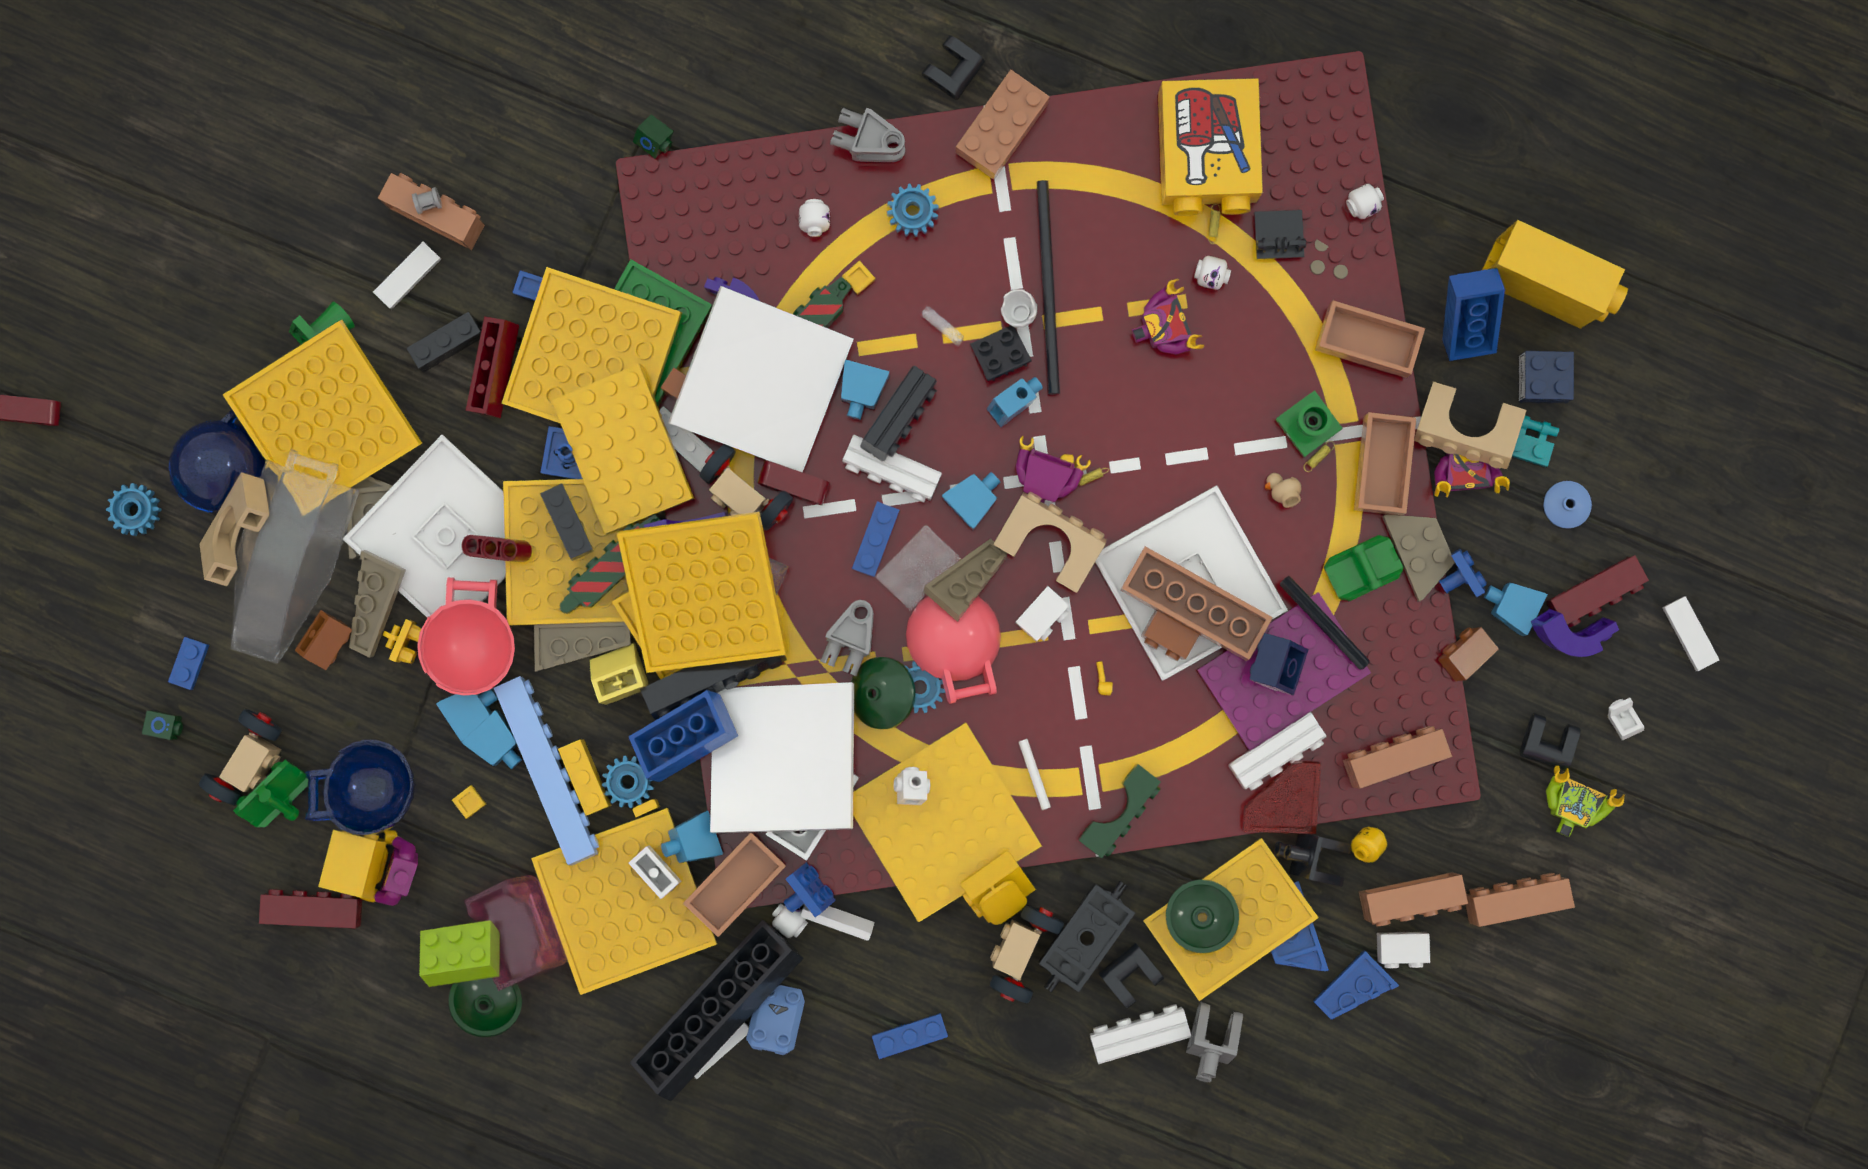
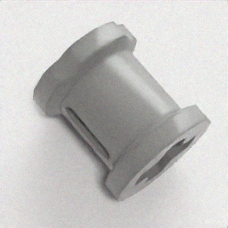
(427, 200)

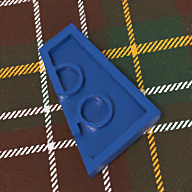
(1355, 985)

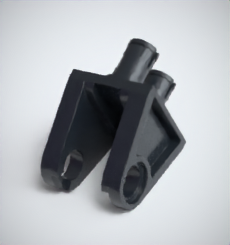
(1306, 854)

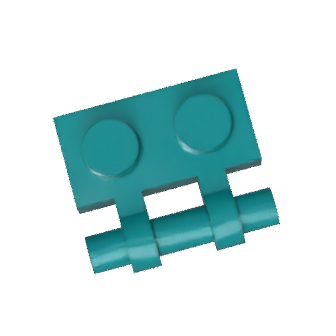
(1535, 449)

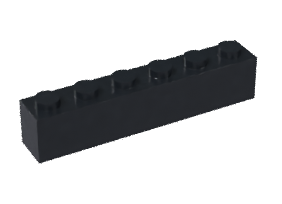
(690, 682)

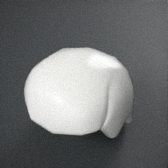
(1019, 308)

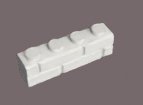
(898, 471)
(1276, 751)
(1139, 1035)

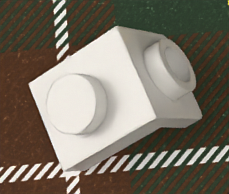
(1624, 718)

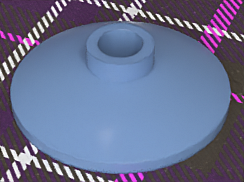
(1556, 508)

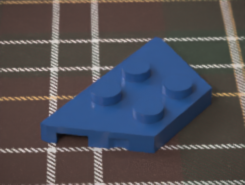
(1301, 949)

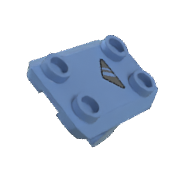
(777, 1021)

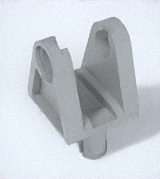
(871, 139)
(851, 633)
(1210, 1053)

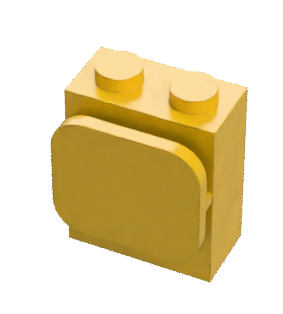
(354, 864)
(998, 890)

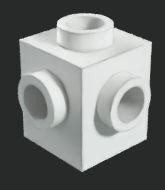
(911, 786)

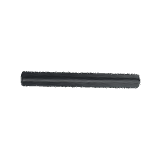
(1324, 622)

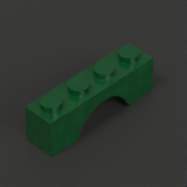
(1139, 787)

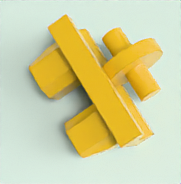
(400, 651)

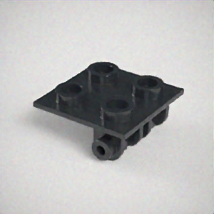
(1279, 234)
(1001, 353)

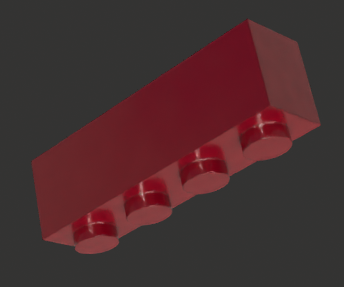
(492, 367)
(1598, 590)
(310, 910)

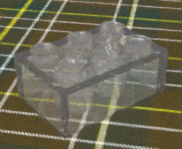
(916, 566)

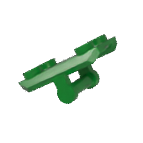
(1363, 568)
(273, 796)

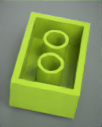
(459, 953)

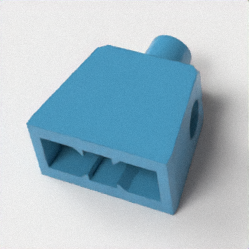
(862, 387)
(1009, 405)
(972, 498)
(1516, 606)
(467, 711)
(494, 741)
(692, 840)

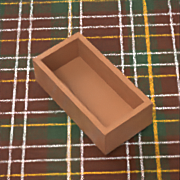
(1002, 124)
(450, 221)
(1370, 339)
(1385, 464)
(1396, 758)
(734, 884)
(1413, 897)
(1520, 900)

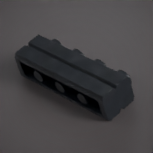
(898, 414)

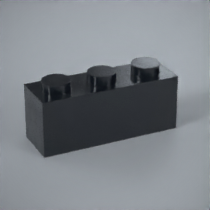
(445, 342)
(566, 522)

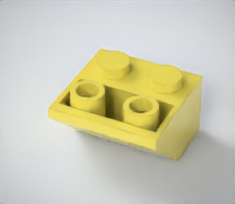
(617, 674)

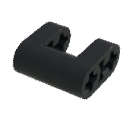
(963, 73)
(1547, 753)
(1123, 967)

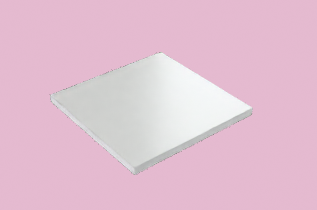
(760, 380)
(431, 513)
(1205, 541)
(788, 761)

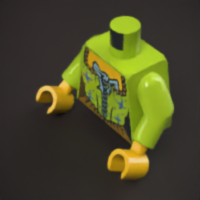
(1577, 803)

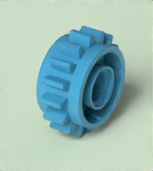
(910, 197)
(120, 509)
(932, 692)
(616, 787)

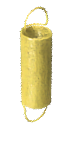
(1214, 223)
(1319, 456)
(1091, 476)

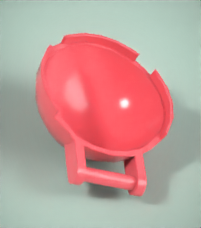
(466, 642)
(955, 648)

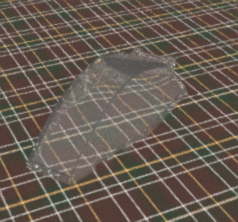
(290, 557)

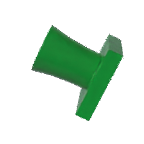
(303, 332)
(1300, 432)

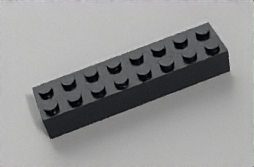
(716, 1010)

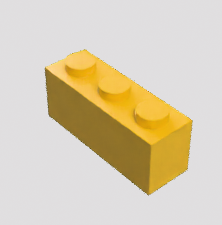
(584, 777)

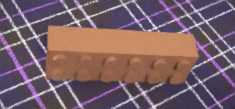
(1196, 603)

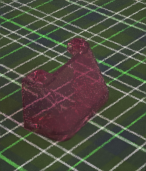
(525, 926)

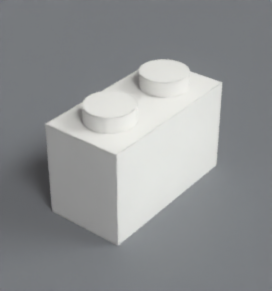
(1042, 614)
(655, 872)
(1403, 948)

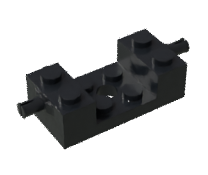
(1102, 915)

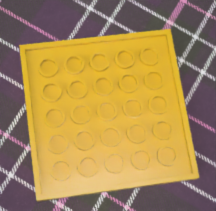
(582, 336)
(325, 407)
(541, 582)
(702, 592)
(953, 833)
(611, 916)

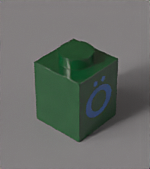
(653, 136)
(162, 725)

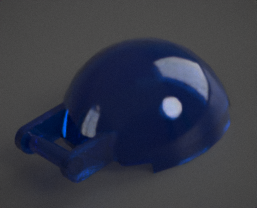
(210, 460)
(363, 789)

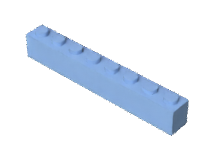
(546, 771)

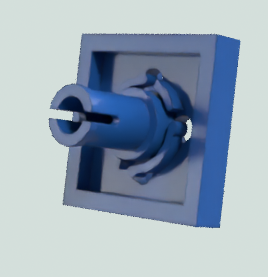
(553, 464)
(1464, 574)
(808, 891)

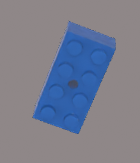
(1473, 314)
(683, 736)

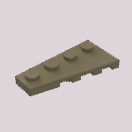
(964, 581)
(377, 591)
(575, 641)

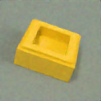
(858, 277)
(469, 802)
(645, 807)

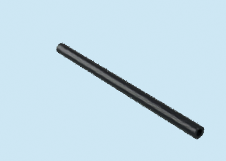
(1048, 287)

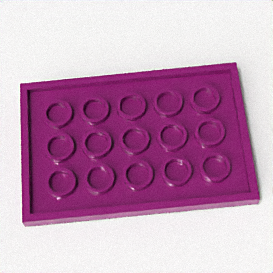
(1264, 712)

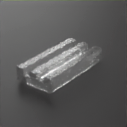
(942, 325)

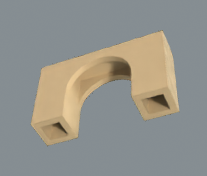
(1437, 431)
(244, 507)
(1085, 543)

